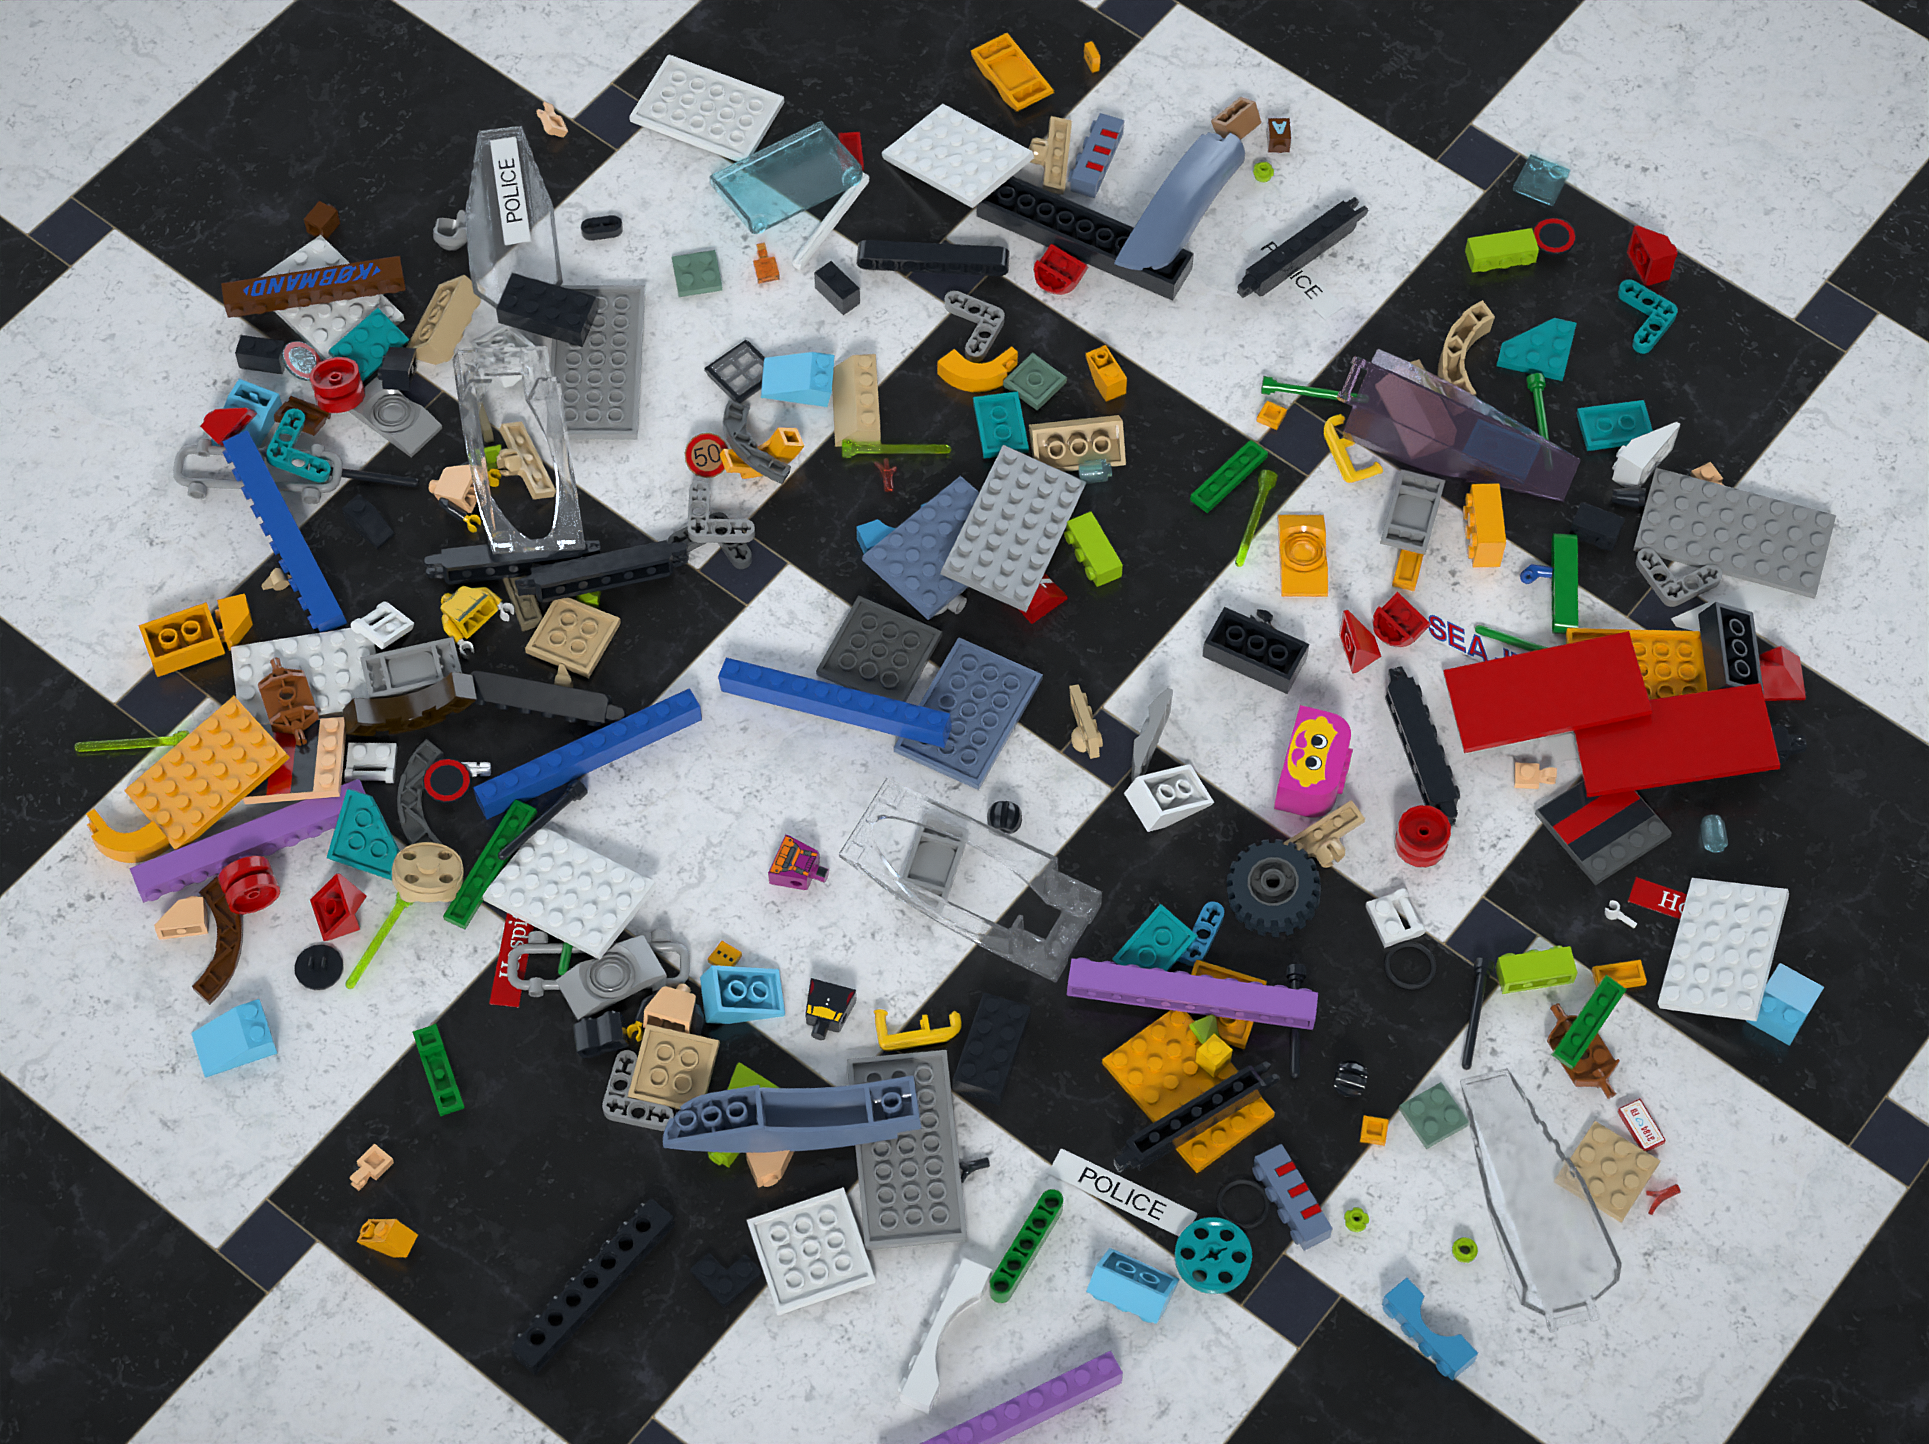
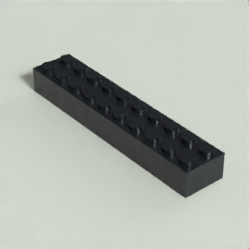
(1078, 232)

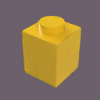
(1213, 1055)

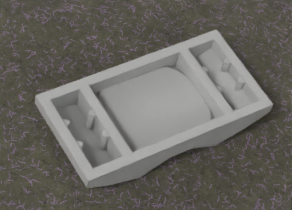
(396, 418)
(1412, 512)
(409, 668)
(1150, 733)
(933, 862)
(607, 980)

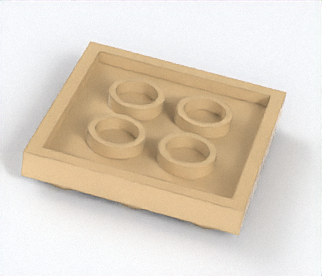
(573, 636)
(672, 1067)
(1613, 1170)

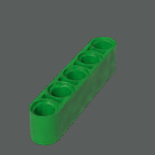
(1564, 582)
(1025, 1257)

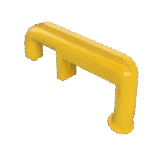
(1339, 453)
(914, 1038)

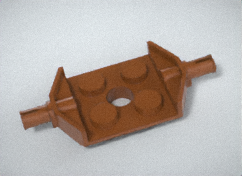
(288, 715)
(1590, 1071)

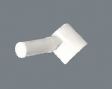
(1617, 914)

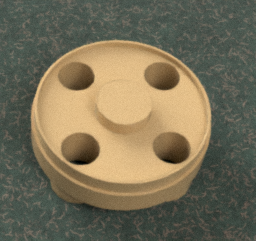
(427, 873)

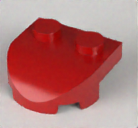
(1058, 271)
(1399, 622)

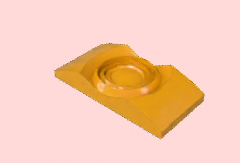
(1011, 72)
(1303, 555)

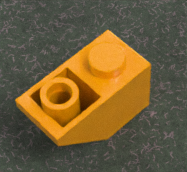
(1106, 373)
(235, 619)
(387, 1237)

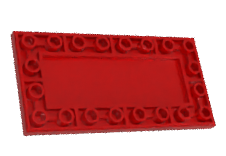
(1547, 692)
(1680, 742)

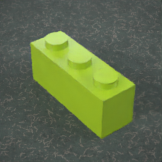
(1501, 250)
(1093, 549)
(1536, 969)

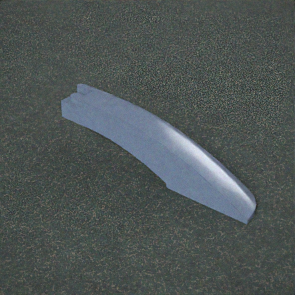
(1182, 202)
(795, 1118)

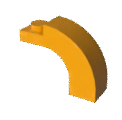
(976, 376)
(783, 445)
(127, 847)

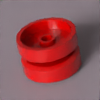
(337, 385)
(1422, 836)
(249, 884)

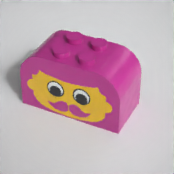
(1314, 763)

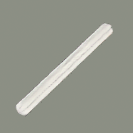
(828, 223)

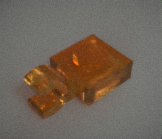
(765, 268)

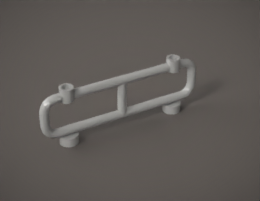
(198, 486)
(539, 944)

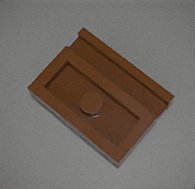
(314, 416)

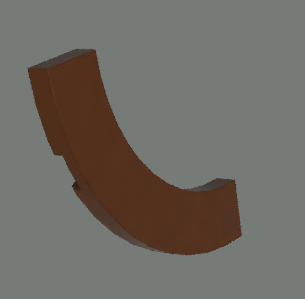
(227, 947)

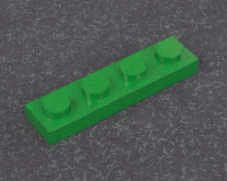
(1228, 476)
(1588, 1022)

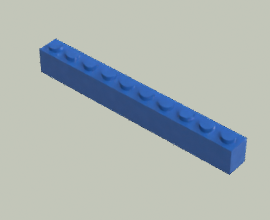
(284, 532)
(835, 702)
(588, 753)

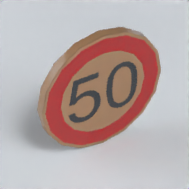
(703, 455)

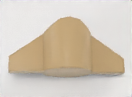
(277, 580)
(562, 677)

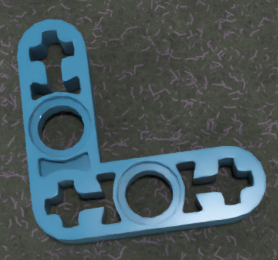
(1202, 945)

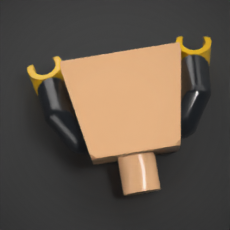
(457, 492)
(670, 1010)

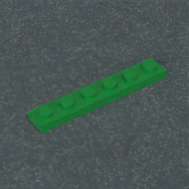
(488, 865)

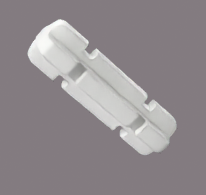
(483, 768)

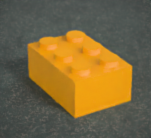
(1485, 525)
(181, 639)

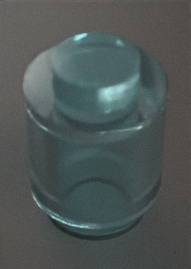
(1095, 471)
(1714, 833)

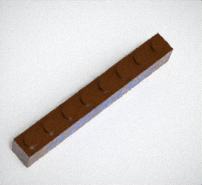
(313, 286)

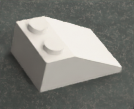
(503, 337)
(1643, 456)
(1167, 796)

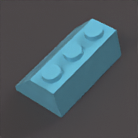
(1132, 1286)

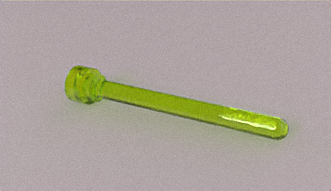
(851, 448)
(1266, 480)
(131, 743)
(377, 941)

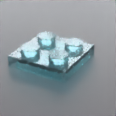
(1541, 180)

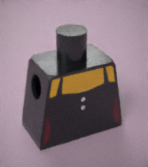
(828, 1007)

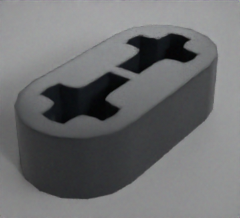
(601, 227)

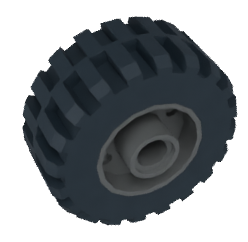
(1274, 888)

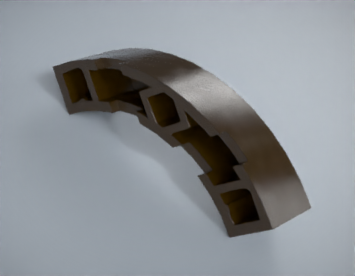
(411, 710)

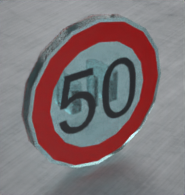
(300, 359)

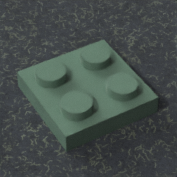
(696, 273)
(1035, 381)
(1433, 1115)

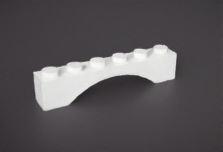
(966, 1289)

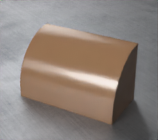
(1237, 119)

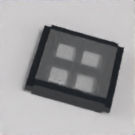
(738, 371)

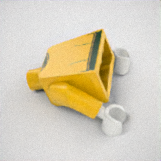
(468, 611)

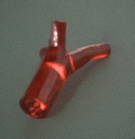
(887, 474)
(1662, 1195)

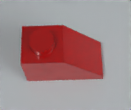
(226, 423)

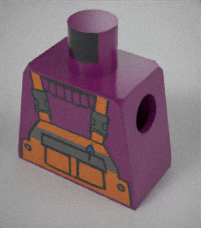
(796, 865)

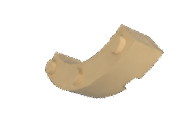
(1468, 328)

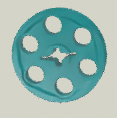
(1215, 1244)

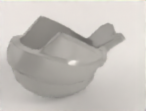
(451, 233)

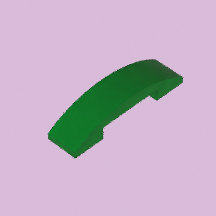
(438, 1070)

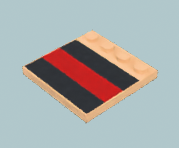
(312, 768)

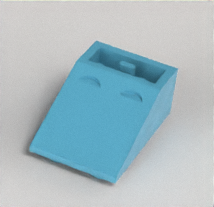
(260, 400)

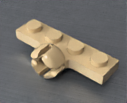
(1053, 154)
(524, 461)
(1086, 733)
(1323, 837)

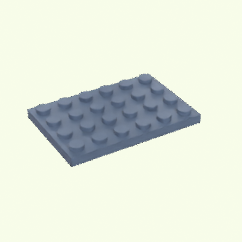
(919, 547)
(984, 704)

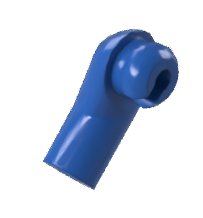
(1534, 571)

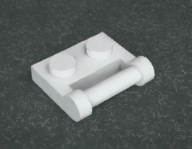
(385, 630)
(371, 757)
(1387, 919)

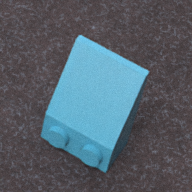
(799, 378)
(741, 994)
(1786, 1003)
(234, 1039)

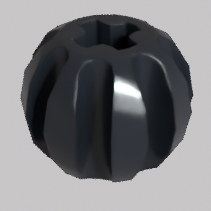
(1005, 816)
(1350, 1078)

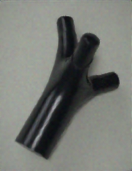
(971, 1166)

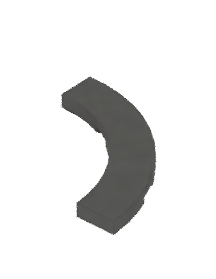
(746, 448)
(411, 794)

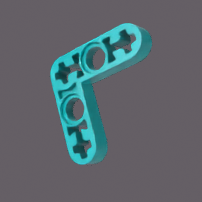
(1656, 316)
(289, 454)

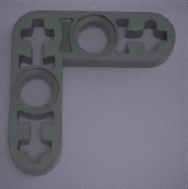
(729, 550)

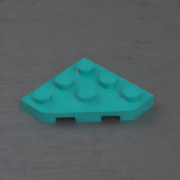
(1540, 349)
(363, 837)

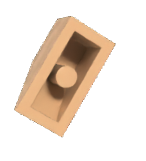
(184, 919)
(768, 1166)

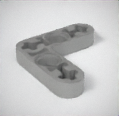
(984, 322)
(708, 525)
(1672, 585)
(621, 1098)

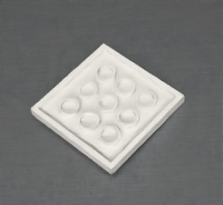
(811, 1251)

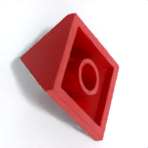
(1357, 642)
(1781, 675)
(336, 907)

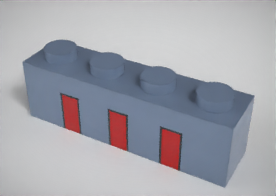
(1096, 156)
(1292, 1197)

